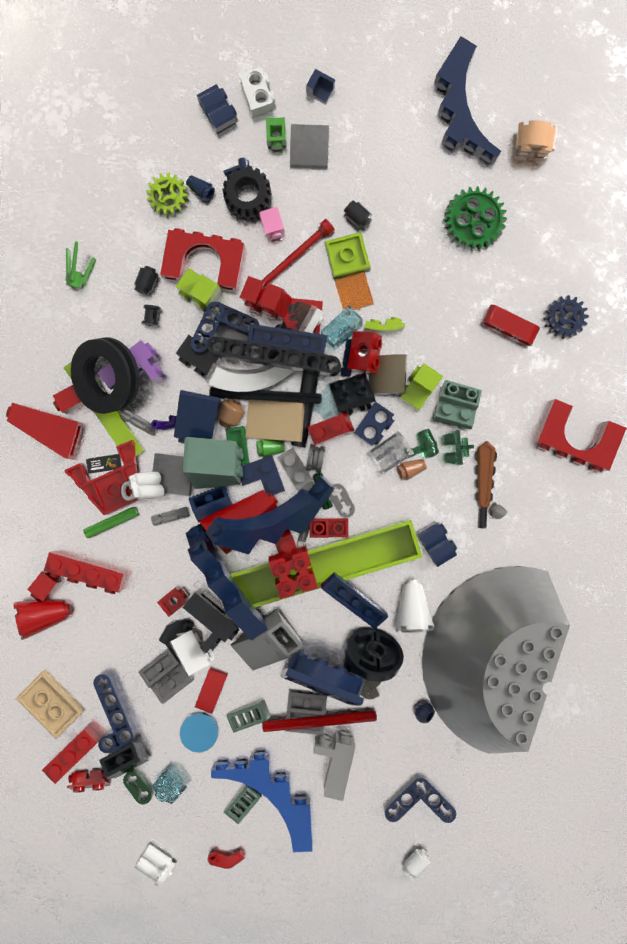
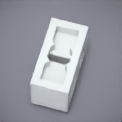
(254, 92)

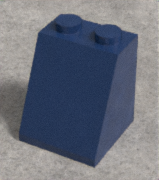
(196, 416)

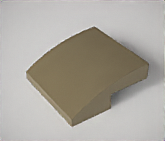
(390, 375)

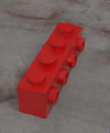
(85, 571)

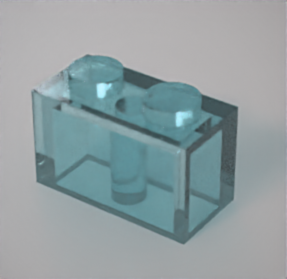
(342, 327)

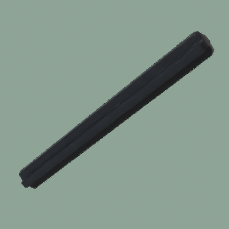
(267, 395)

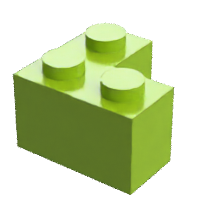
(198, 288)
(421, 386)

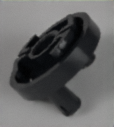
(368, 665)

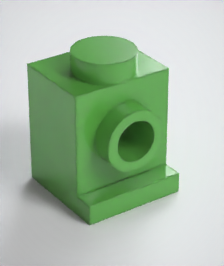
(273, 127)

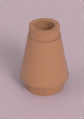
(409, 469)

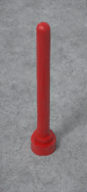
(324, 229)

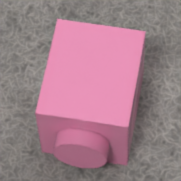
(272, 223)

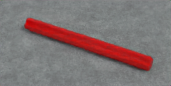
(319, 721)

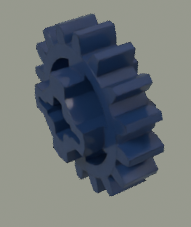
(561, 311)

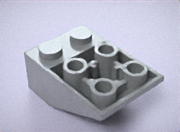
(270, 646)

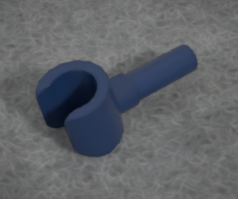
(241, 162)

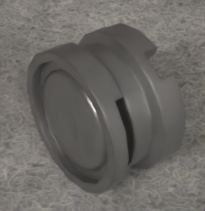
(317, 460)

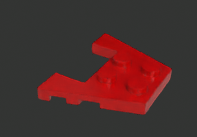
(106, 489)

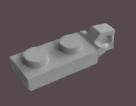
(295, 470)

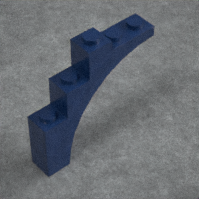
(455, 107)
(222, 584)

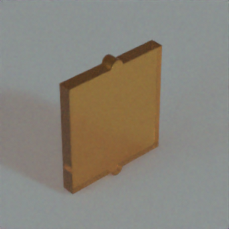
(354, 291)

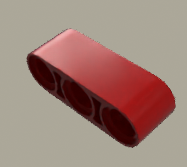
(510, 325)

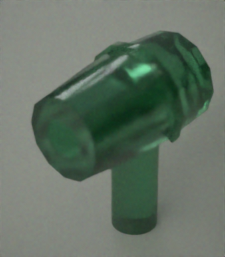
(427, 444)

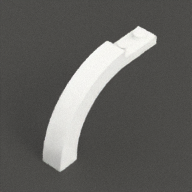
(263, 376)

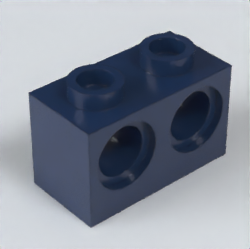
(370, 422)

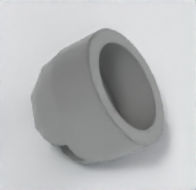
(498, 511)

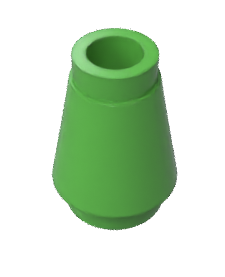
(269, 447)

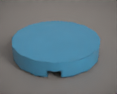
(199, 732)

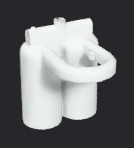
(143, 486)
(155, 864)

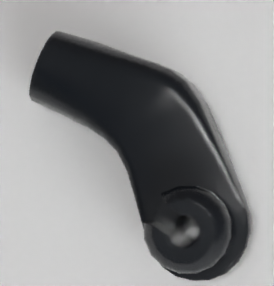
(174, 628)

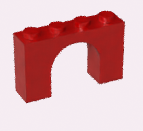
(181, 244)
(552, 436)

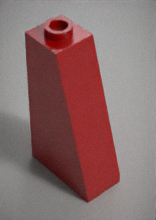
(49, 429)
(249, 507)

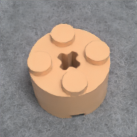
(536, 138)

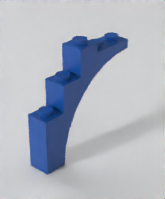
(277, 790)

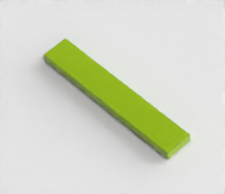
(114, 425)

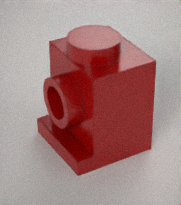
(165, 602)

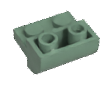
(457, 404)

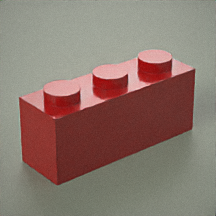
(71, 754)

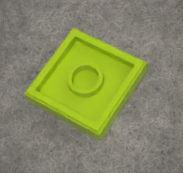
(347, 255)

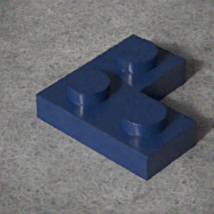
(266, 471)

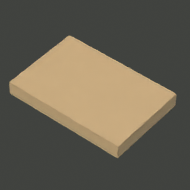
(275, 420)
(49, 704)

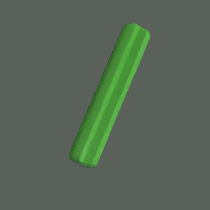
(110, 522)

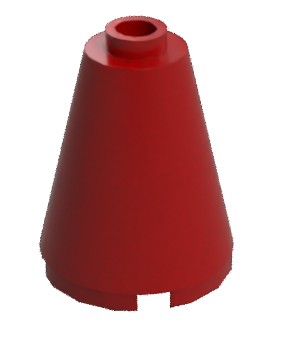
(38, 616)

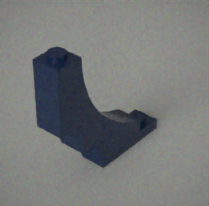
(292, 515)

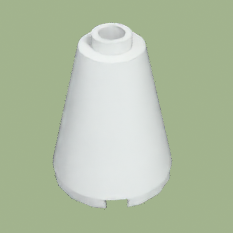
(413, 609)

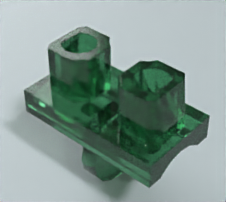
(456, 456)

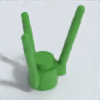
(74, 278)

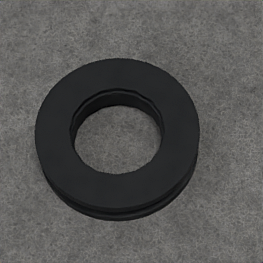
(125, 372)

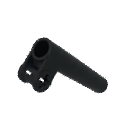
(308, 385)

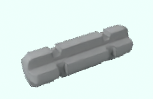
(138, 422)
(169, 516)

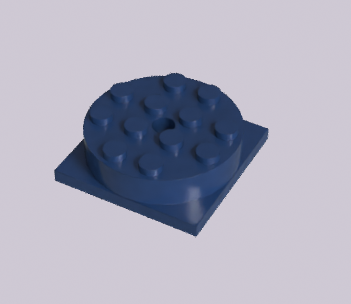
(324, 679)

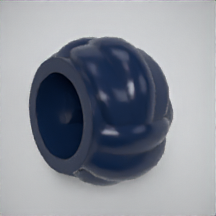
(424, 712)

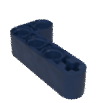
(110, 709)

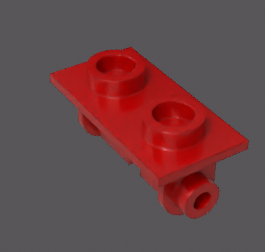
(80, 781)

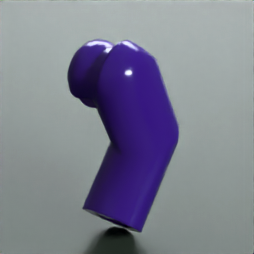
(164, 425)

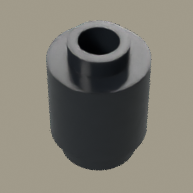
(358, 214)
(145, 280)

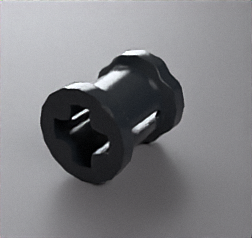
(151, 315)

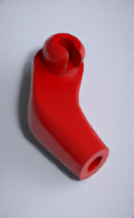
(227, 862)

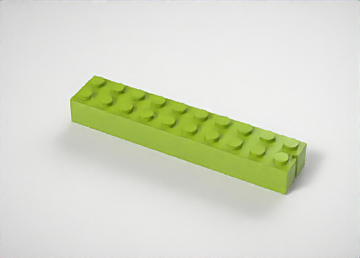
(345, 557)

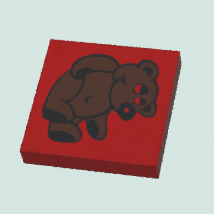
(297, 312)

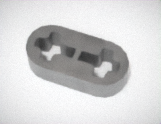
(337, 503)

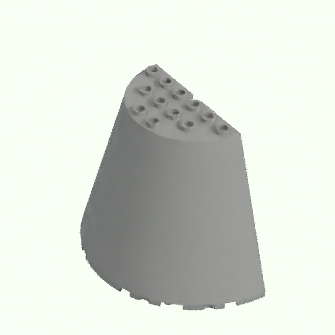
(493, 655)

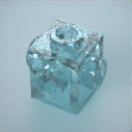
(169, 786)

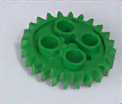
(484, 203)

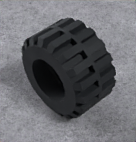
(247, 177)

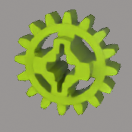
(164, 201)

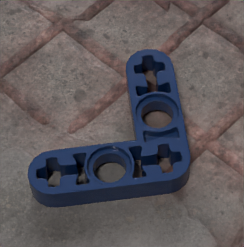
(222, 318)
(417, 794)

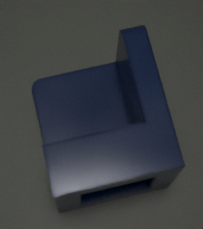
(320, 86)

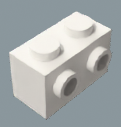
(189, 652)

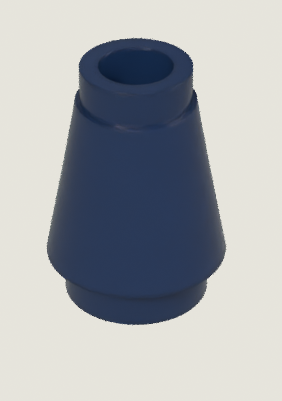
(201, 188)

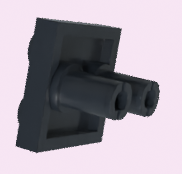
(352, 393)

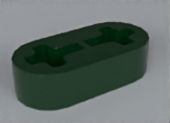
(134, 789)

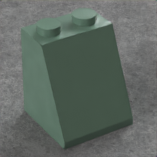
(212, 462)

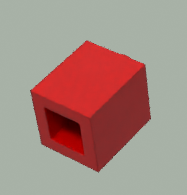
(67, 400)
(43, 586)

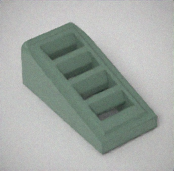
(260, 713)
(256, 796)

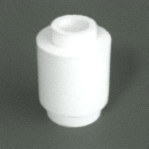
(416, 863)

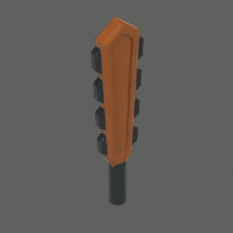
(485, 470)

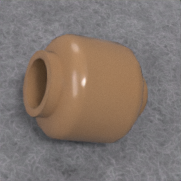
(230, 413)

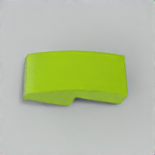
(391, 325)

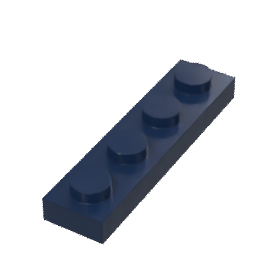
(287, 338)
(354, 600)

